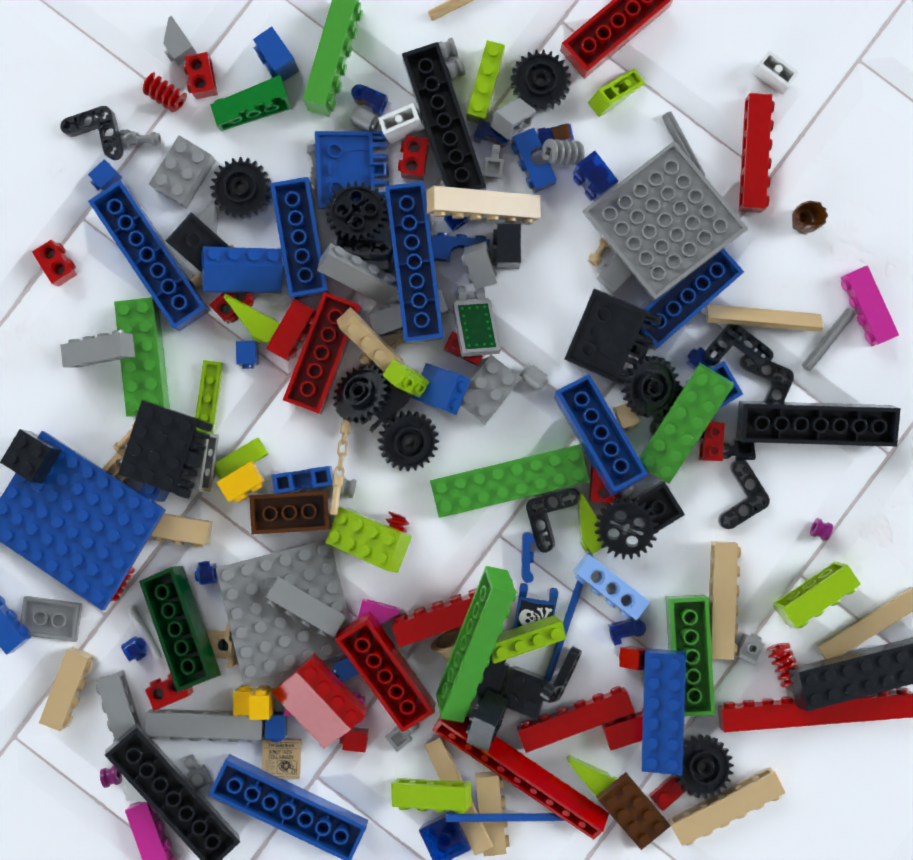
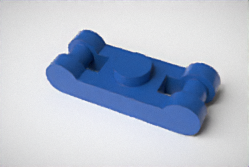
(527, 557)

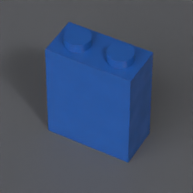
(444, 390)

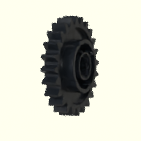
(544, 67)
(237, 174)
(361, 394)
(640, 397)
(401, 428)
(716, 769)

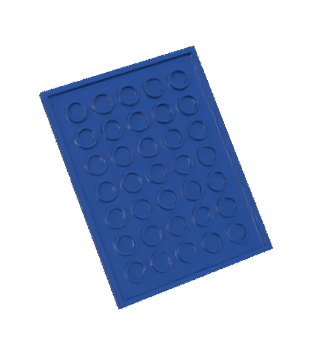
(78, 524)

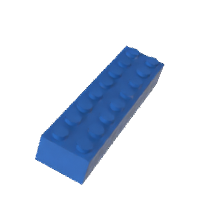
(149, 255)
(414, 262)
(288, 808)

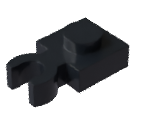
(740, 450)

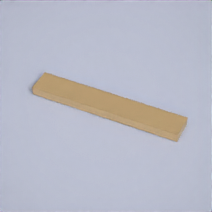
(764, 318)
(868, 626)
(447, 770)

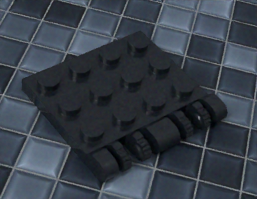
(609, 336)
(162, 446)

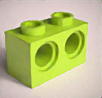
(406, 378)

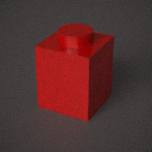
(632, 658)
(355, 740)

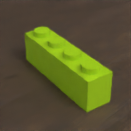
(485, 81)
(528, 638)
(431, 794)

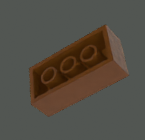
(290, 512)

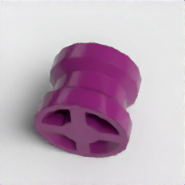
(821, 529)
(110, 777)

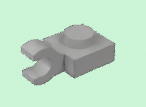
(493, 165)
(399, 739)
(198, 774)

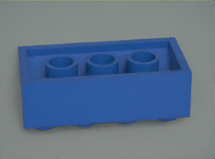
(242, 270)

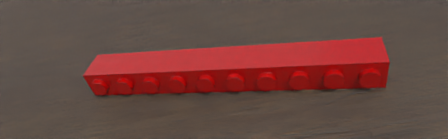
(785, 713)
(529, 779)

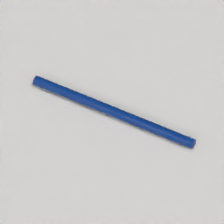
(566, 623)
(503, 817)

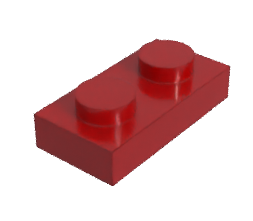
(666, 793)

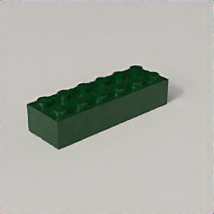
(180, 628)

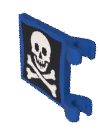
(531, 609)

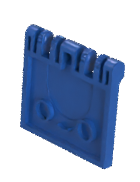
(348, 158)

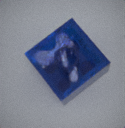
(594, 176)
(443, 838)

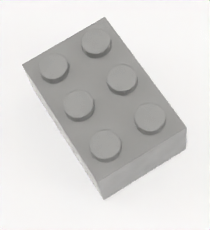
(182, 171)
(489, 389)

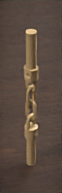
(338, 480)

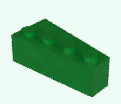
(251, 104)

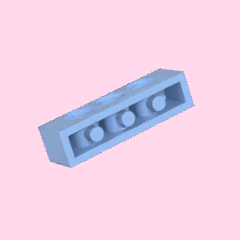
(636, 602)

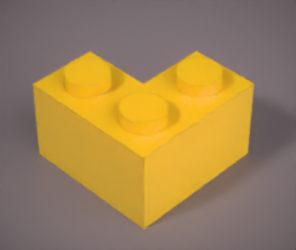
(241, 483)
(254, 702)

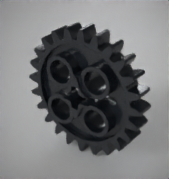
(369, 222)
(620, 544)

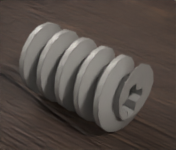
(563, 151)

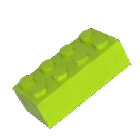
(368, 539)
(817, 594)

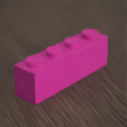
(869, 306)
(149, 832)

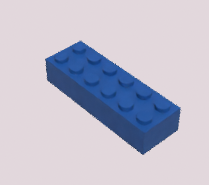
(299, 237)
(691, 296)
(600, 435)
(664, 711)

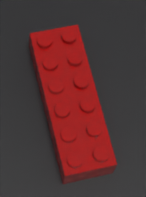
(609, 32)
(320, 356)
(433, 620)
(386, 671)

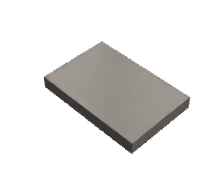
(51, 618)

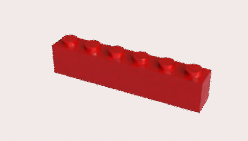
(755, 152)
(575, 719)

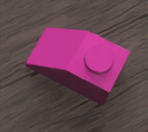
(381, 611)

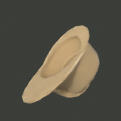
(445, 643)

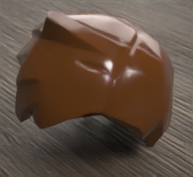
(809, 217)

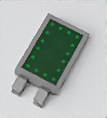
(475, 324)

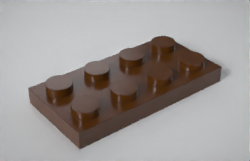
(633, 811)

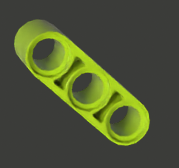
(248, 453)

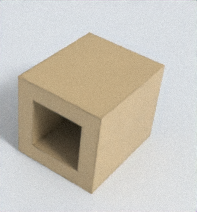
(625, 417)

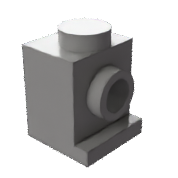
(744, 645)

